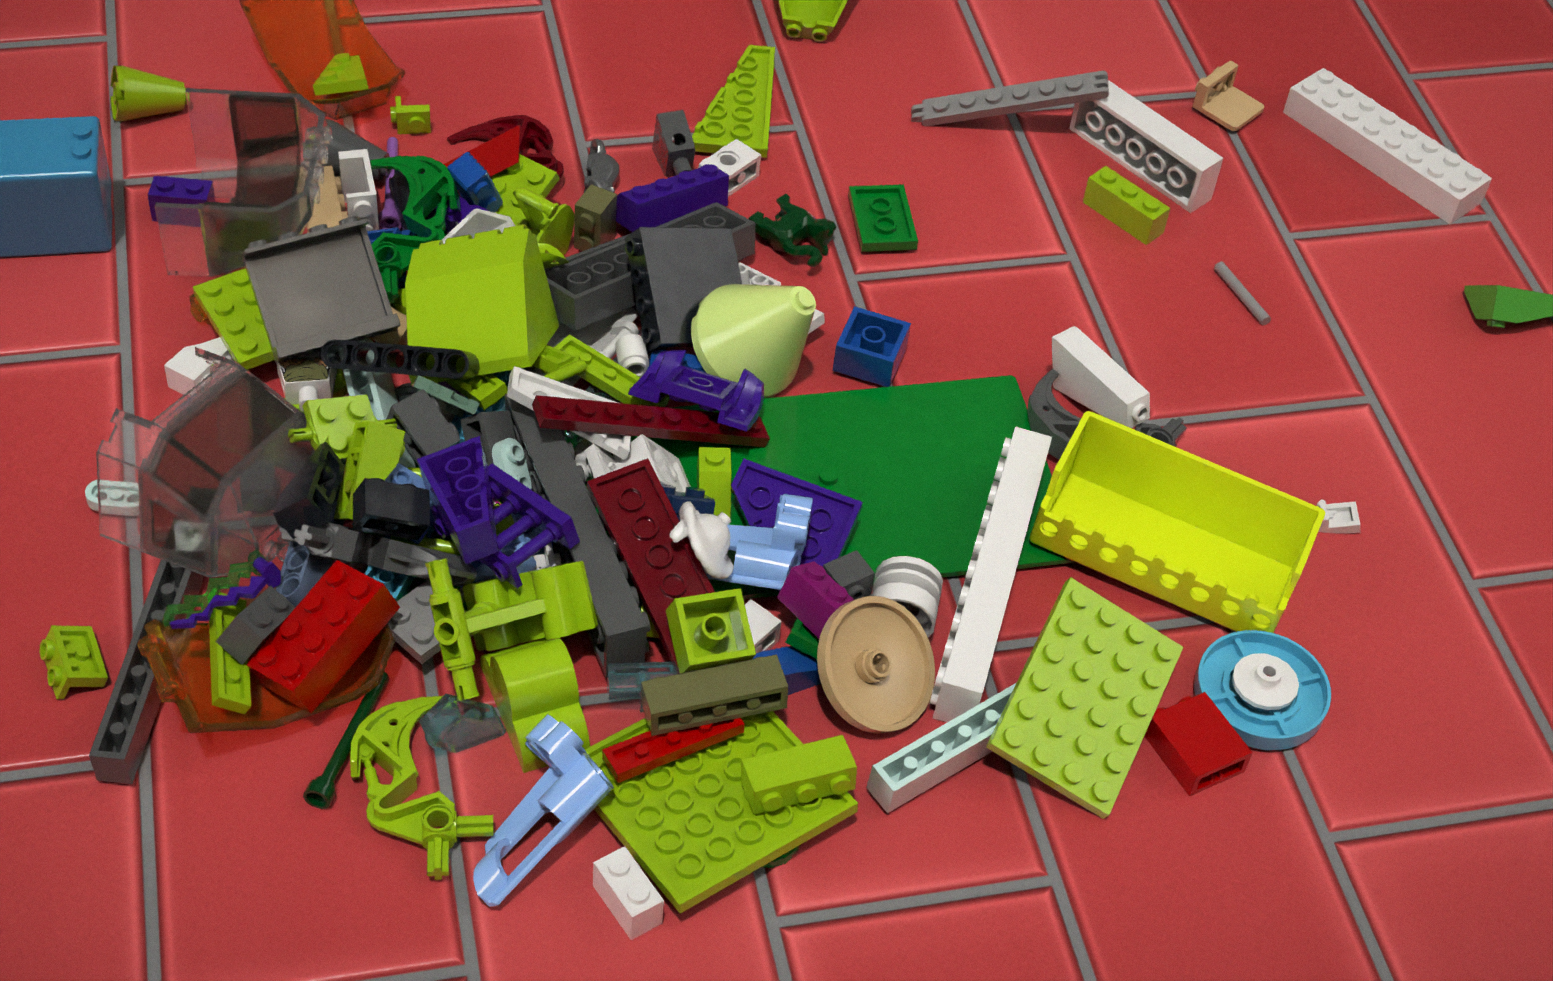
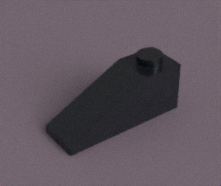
(310, 492)

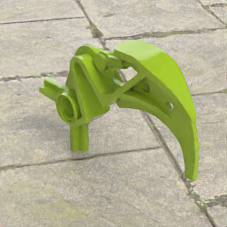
(417, 817)

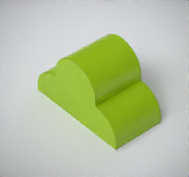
(530, 684)

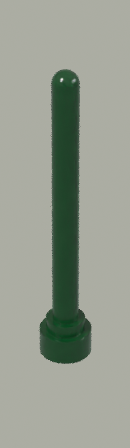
(322, 789)

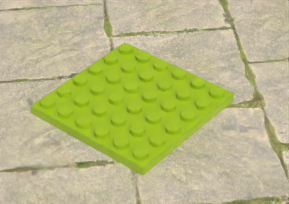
(693, 817)

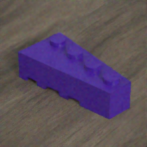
(462, 496)

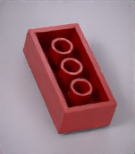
(323, 636)

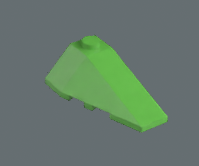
(1507, 304)

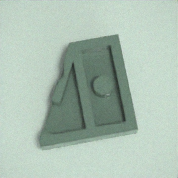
(455, 403)

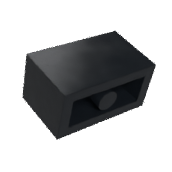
(391, 509)

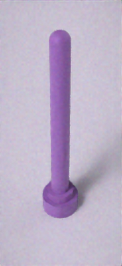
(388, 216)

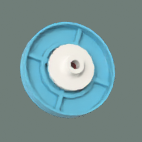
(1265, 688)

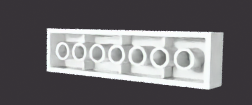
(1387, 145)

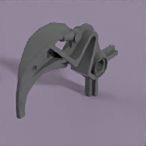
(1061, 423)
(354, 546)

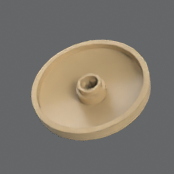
(876, 664)

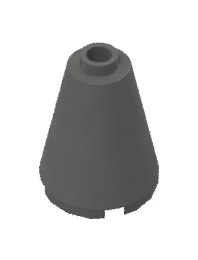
(346, 140)

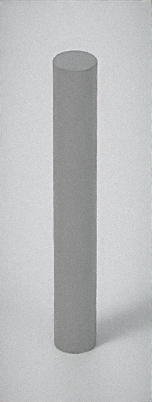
(1243, 294)

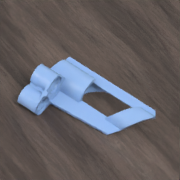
(768, 554)
(566, 789)

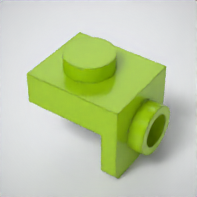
(411, 118)

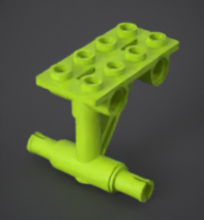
(546, 606)

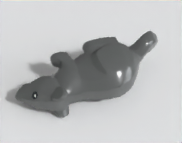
(601, 168)

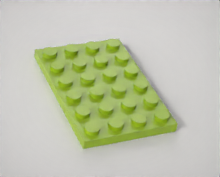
(1085, 698)

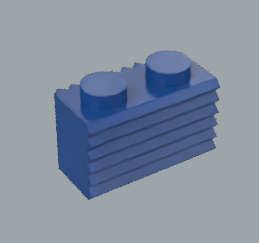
(474, 183)

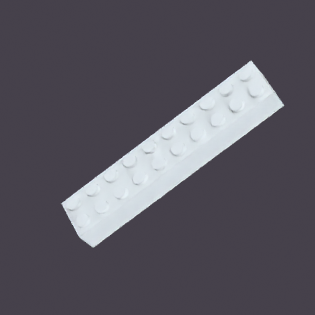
(990, 575)

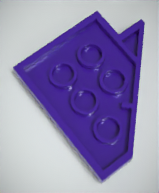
(832, 514)

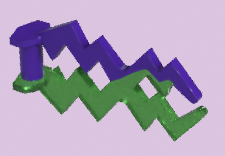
(256, 563)

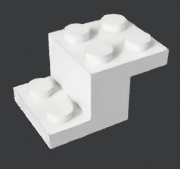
(666, 465)

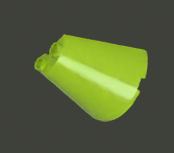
(810, 17)

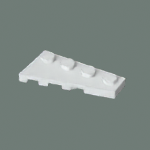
(525, 385)

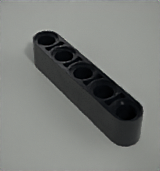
(386, 354)

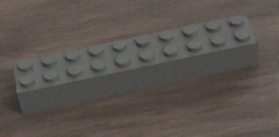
(562, 483)

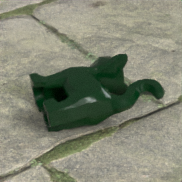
(791, 227)

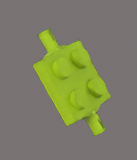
(334, 421)

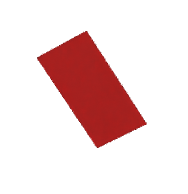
(497, 153)

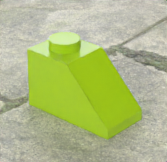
(715, 476)

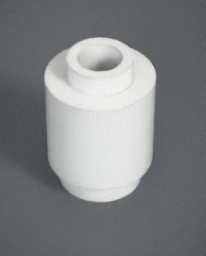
(632, 354)

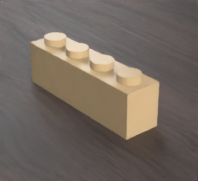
(332, 202)

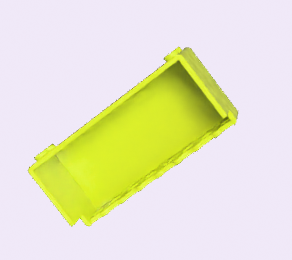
(1176, 525)

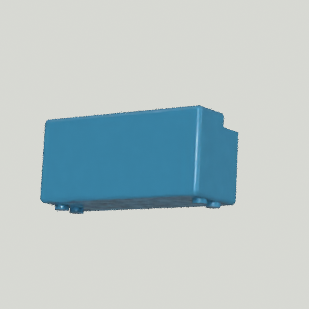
(54, 187)

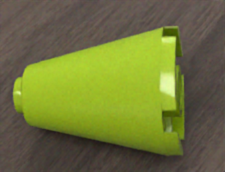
(144, 94)

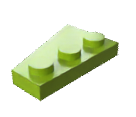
(341, 75)

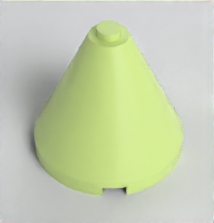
(755, 331)

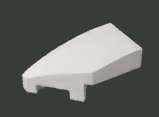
(1340, 518)

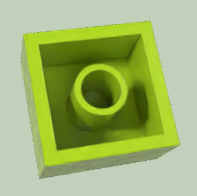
(710, 630)

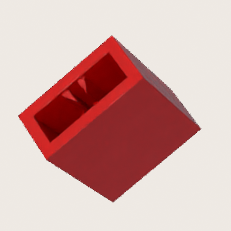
(1197, 743)

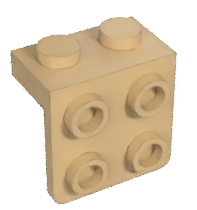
(1222, 101)

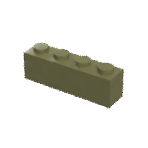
(714, 694)

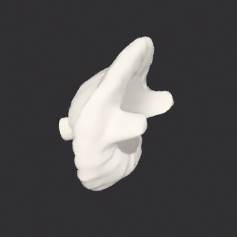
(708, 539)

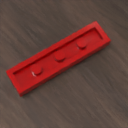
(649, 752)

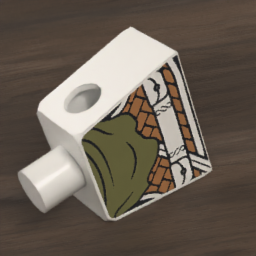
(306, 379)

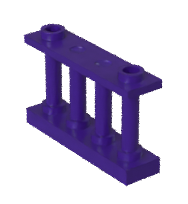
(535, 513)

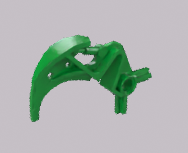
(426, 192)

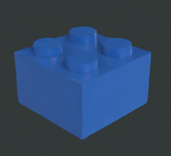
(871, 346)

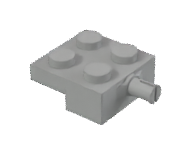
(415, 624)

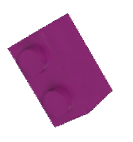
(812, 595)

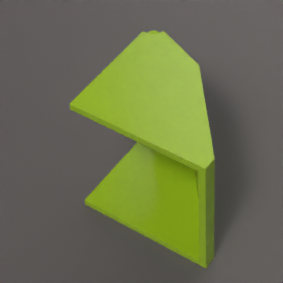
(481, 299)

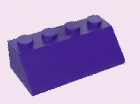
(672, 197)

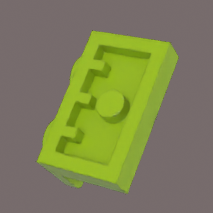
(72, 659)

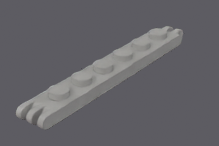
(1012, 99)

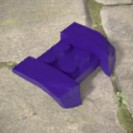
(737, 402)

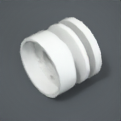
(911, 584)

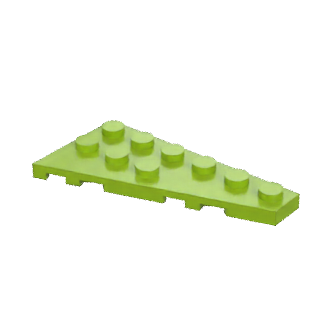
(741, 106)

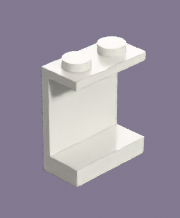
(359, 186)

